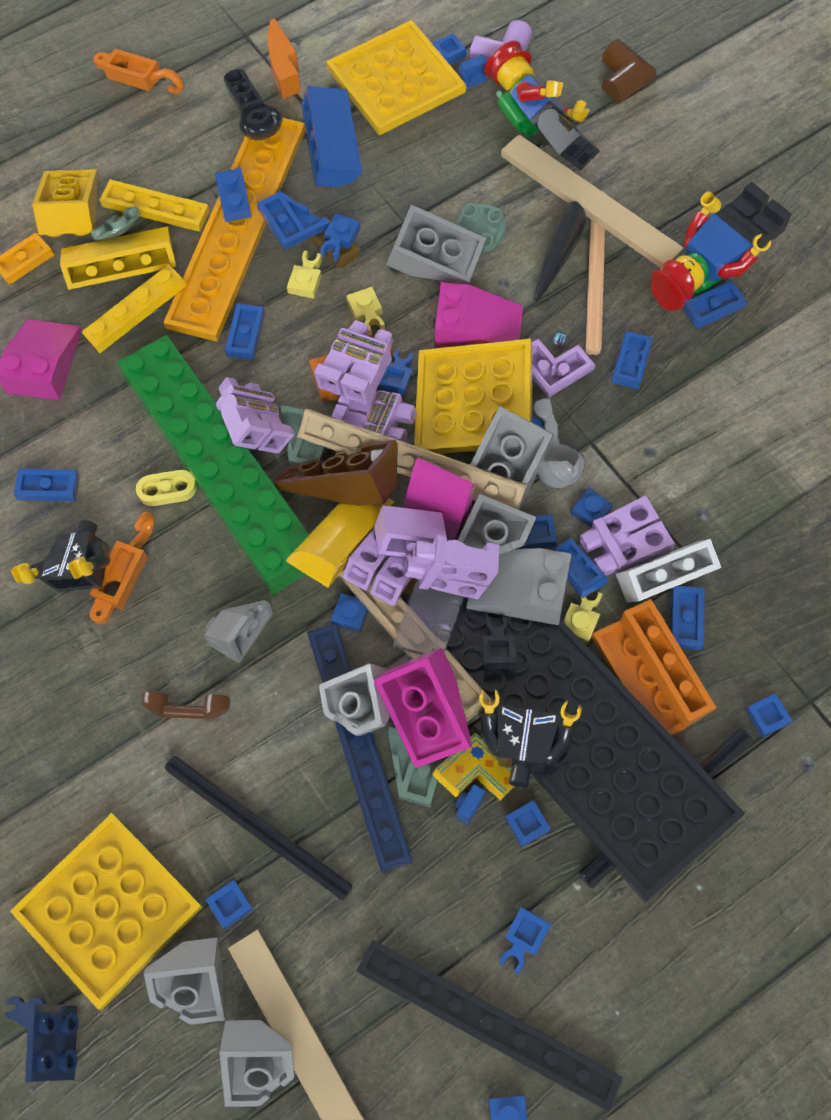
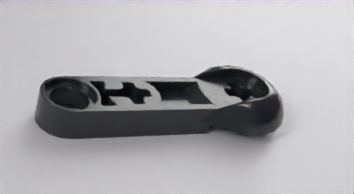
(257, 119)

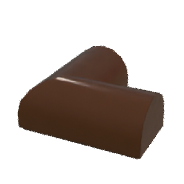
(630, 71)

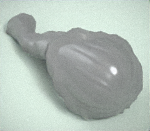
(561, 463)

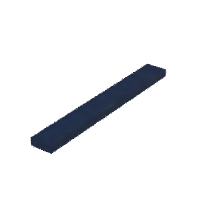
(363, 761)

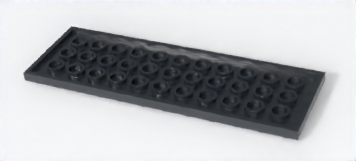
(624, 772)

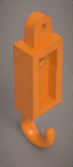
(140, 71)
(125, 568)

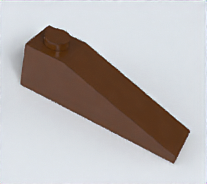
(349, 479)

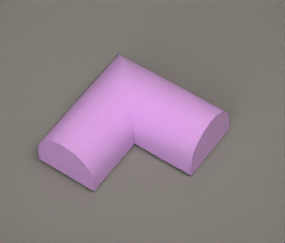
(516, 31)
(557, 373)

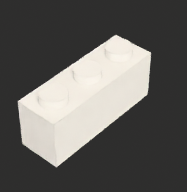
(668, 570)

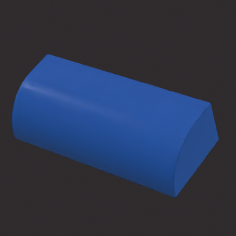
(331, 136)

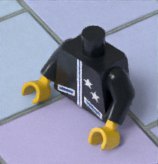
(73, 563)
(525, 737)

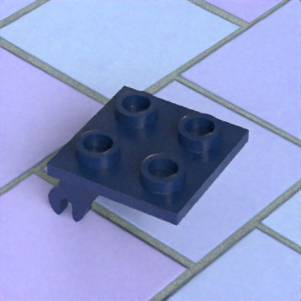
(49, 1038)

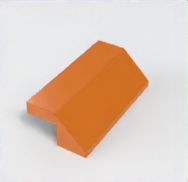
(654, 668)

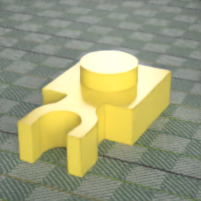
(305, 278)
(366, 308)
(582, 618)

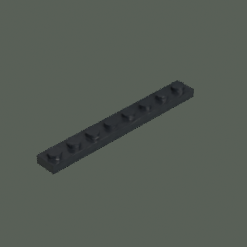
(490, 1025)

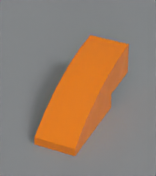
(283, 61)

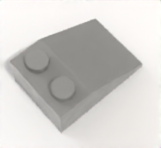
(435, 248)
(513, 448)
(527, 586)

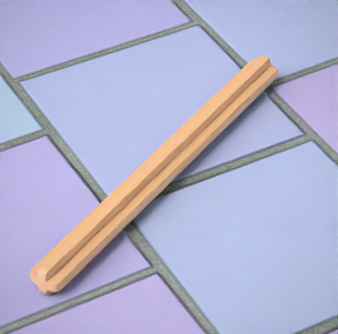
(595, 289)

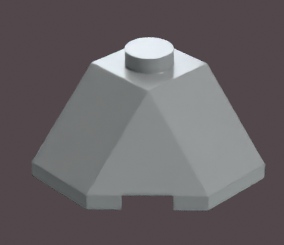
(496, 524)
(237, 628)
(355, 700)
(189, 981)
(253, 1062)

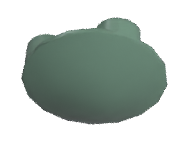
(484, 221)
(116, 226)

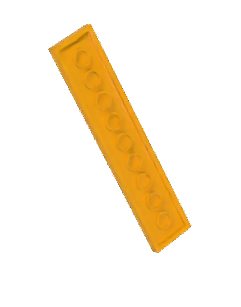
(228, 247)

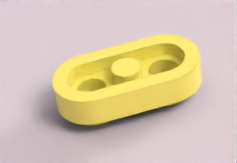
(167, 487)

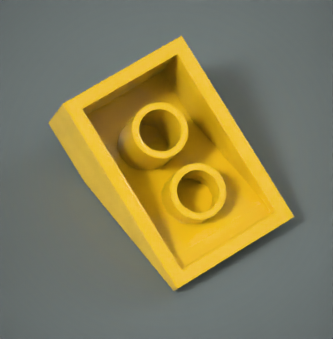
(66, 202)

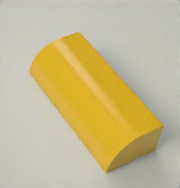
(117, 258)
(334, 540)

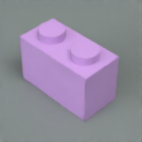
(400, 529)

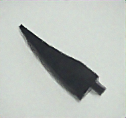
(561, 245)

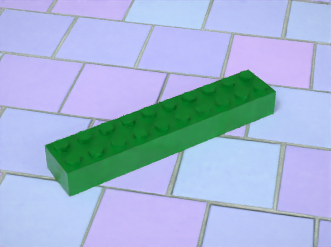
(223, 472)

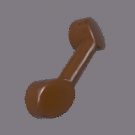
(214, 706)

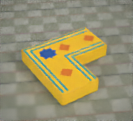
(474, 763)

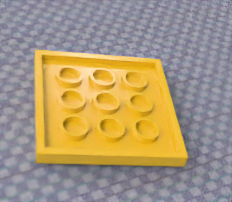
(396, 77)
(465, 387)
(106, 911)

